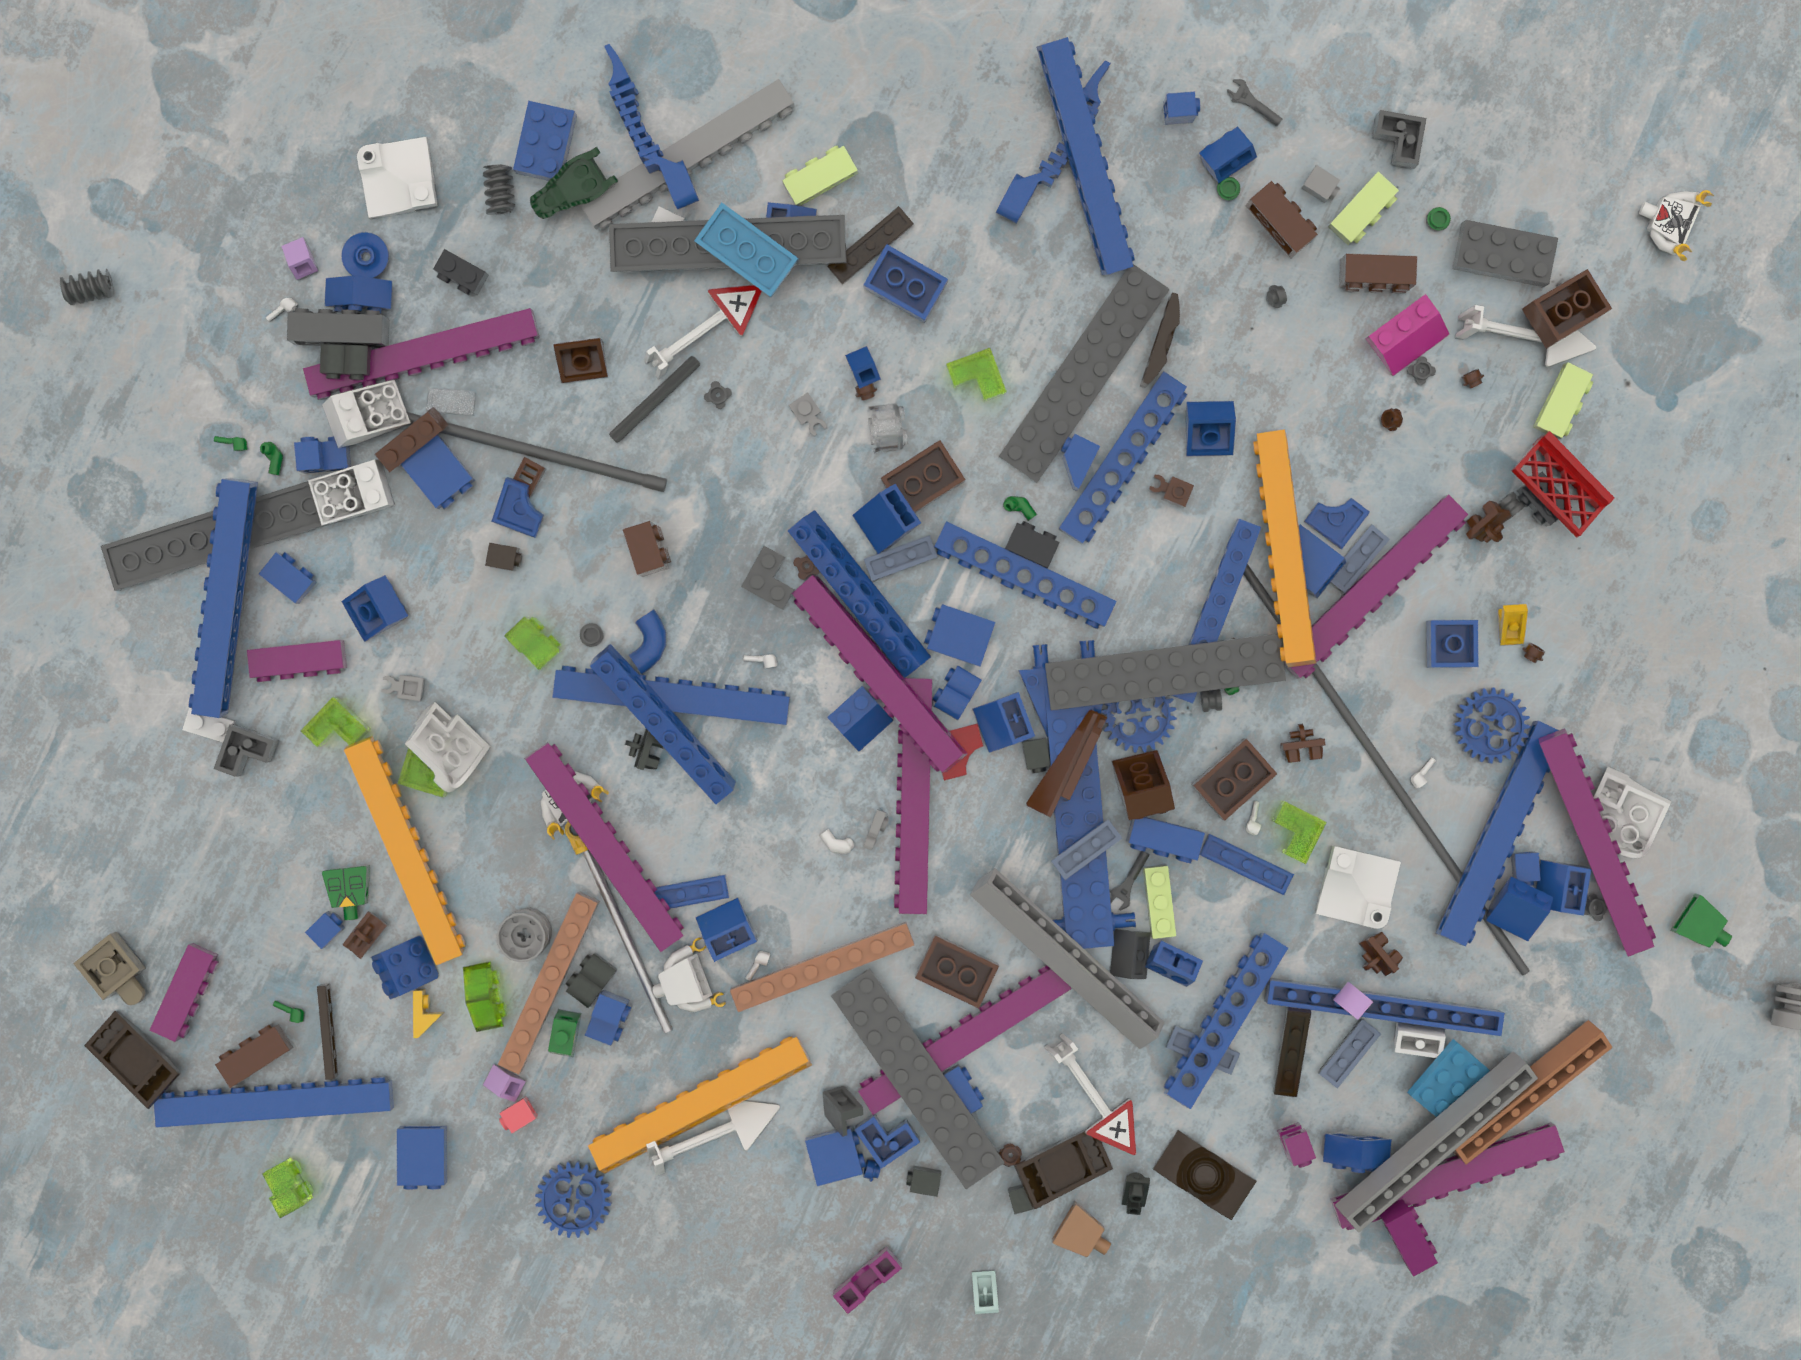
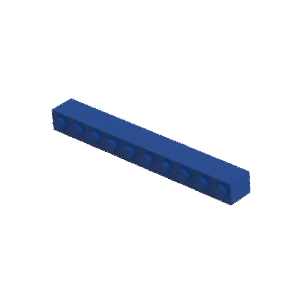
(1085, 156)
(681, 697)
(1497, 839)
(1388, 1007)
(274, 1103)

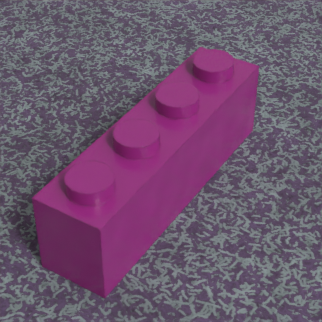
(297, 659)
(184, 992)

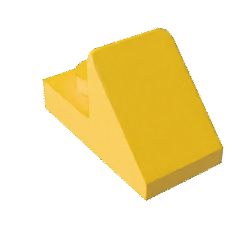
(1512, 624)
(421, 1019)

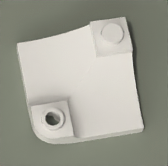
(397, 177)
(446, 746)
(1631, 812)
(1357, 887)

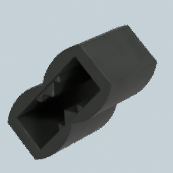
(345, 360)
(590, 980)

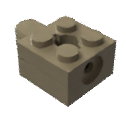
(113, 969)

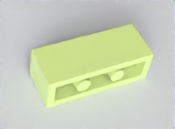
(819, 175)
(1364, 209)
(1564, 400)
(1159, 901)

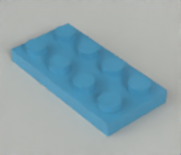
(746, 249)

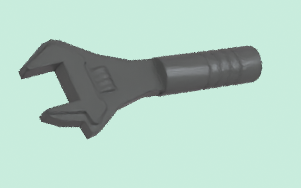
(1245, 96)
(1124, 890)

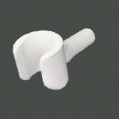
(287, 304)
(769, 660)
(1418, 779)
(1253, 827)
(761, 958)

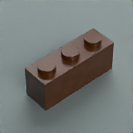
(411, 439)
(253, 1054)

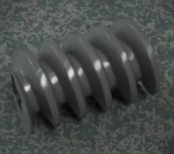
(498, 189)
(87, 288)

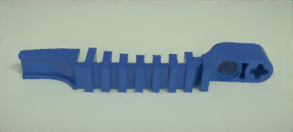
(674, 173)
(1023, 187)

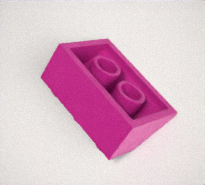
(1408, 335)

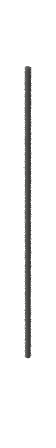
(1389, 776)

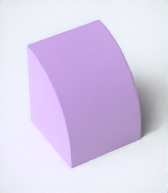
(299, 258)
(1353, 1000)
(504, 1083)

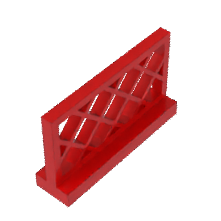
(1571, 473)

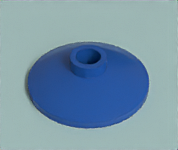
(356, 247)

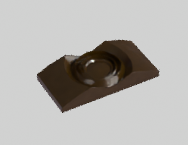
(1163, 340)
(132, 1059)
(1062, 1168)
(1204, 1175)

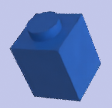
(863, 367)
(1526, 867)
(325, 929)

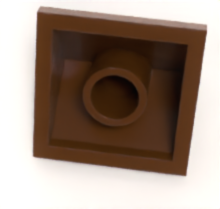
(581, 360)

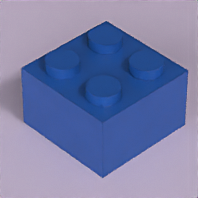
(1452, 643)

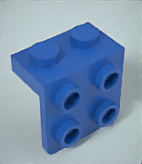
(404, 967)

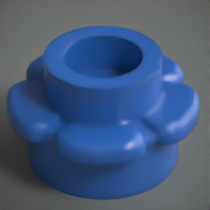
(871, 1170)

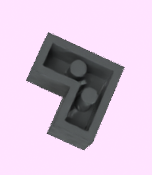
(1405, 131)
(762, 579)
(241, 744)

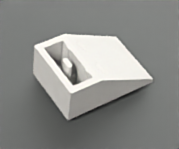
(365, 413)
(351, 492)

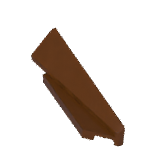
(1068, 766)

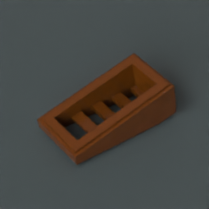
(536, 479)

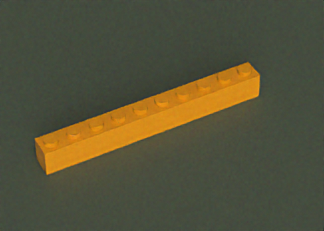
(1285, 547)
(404, 850)
(700, 1104)

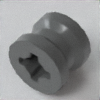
(1511, 503)
(1211, 700)

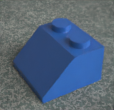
(1210, 428)
(1078, 458)
(374, 608)
(860, 718)

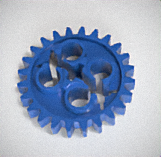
(1502, 707)
(1142, 736)
(552, 1196)

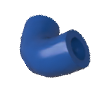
(653, 642)

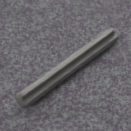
(654, 399)

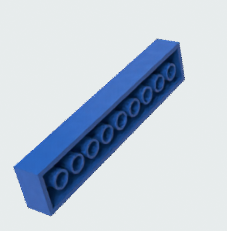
(224, 597)

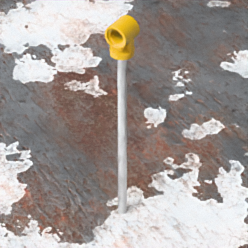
(579, 847)

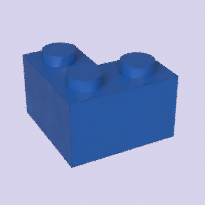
(358, 293)
(319, 456)
(607, 1017)
(886, 1145)
(1356, 1152)

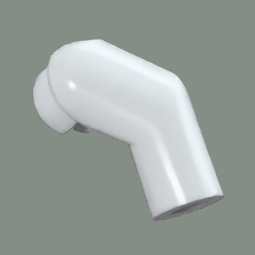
(837, 845)

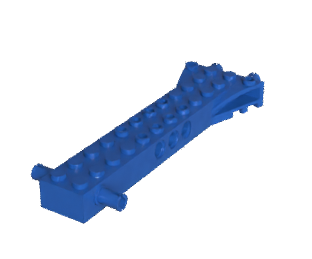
(1085, 893)

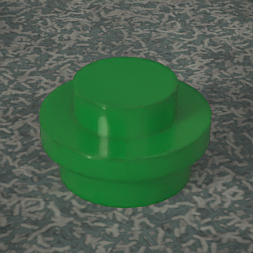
(1228, 188)
(1438, 219)

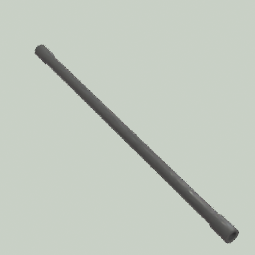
(645, 480)

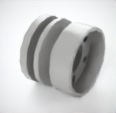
(514, 944)
(1790, 1015)

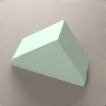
(985, 1292)

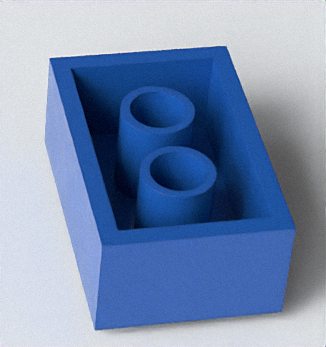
(544, 140)
(905, 283)
(1165, 839)

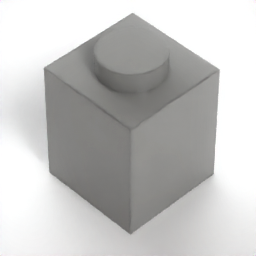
(1321, 184)

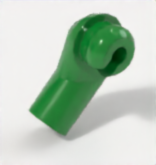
(275, 456)
(1019, 504)

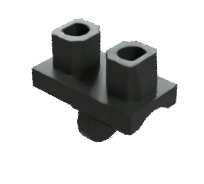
(644, 759)
(1135, 1193)

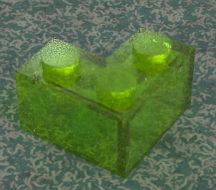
(979, 367)
(533, 642)
(332, 719)
(419, 776)
(1304, 827)
(483, 996)
(287, 1187)

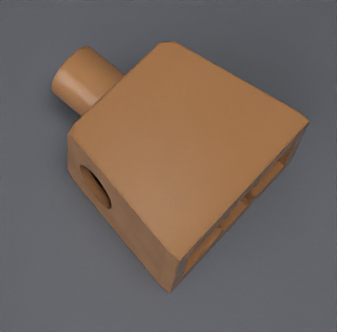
(1081, 1232)

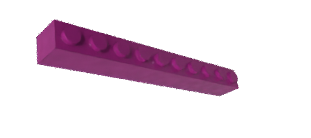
(433, 352)
(1383, 579)
(879, 674)
(914, 817)
(1596, 842)
(604, 847)
(975, 1030)
(1499, 1158)

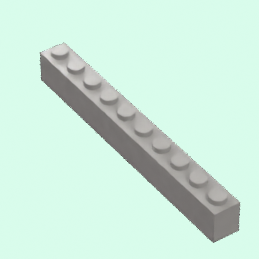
(695, 151)
(1067, 958)
(1436, 1141)

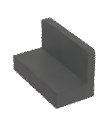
(1130, 954)
(839, 1107)

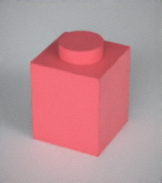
(517, 1115)

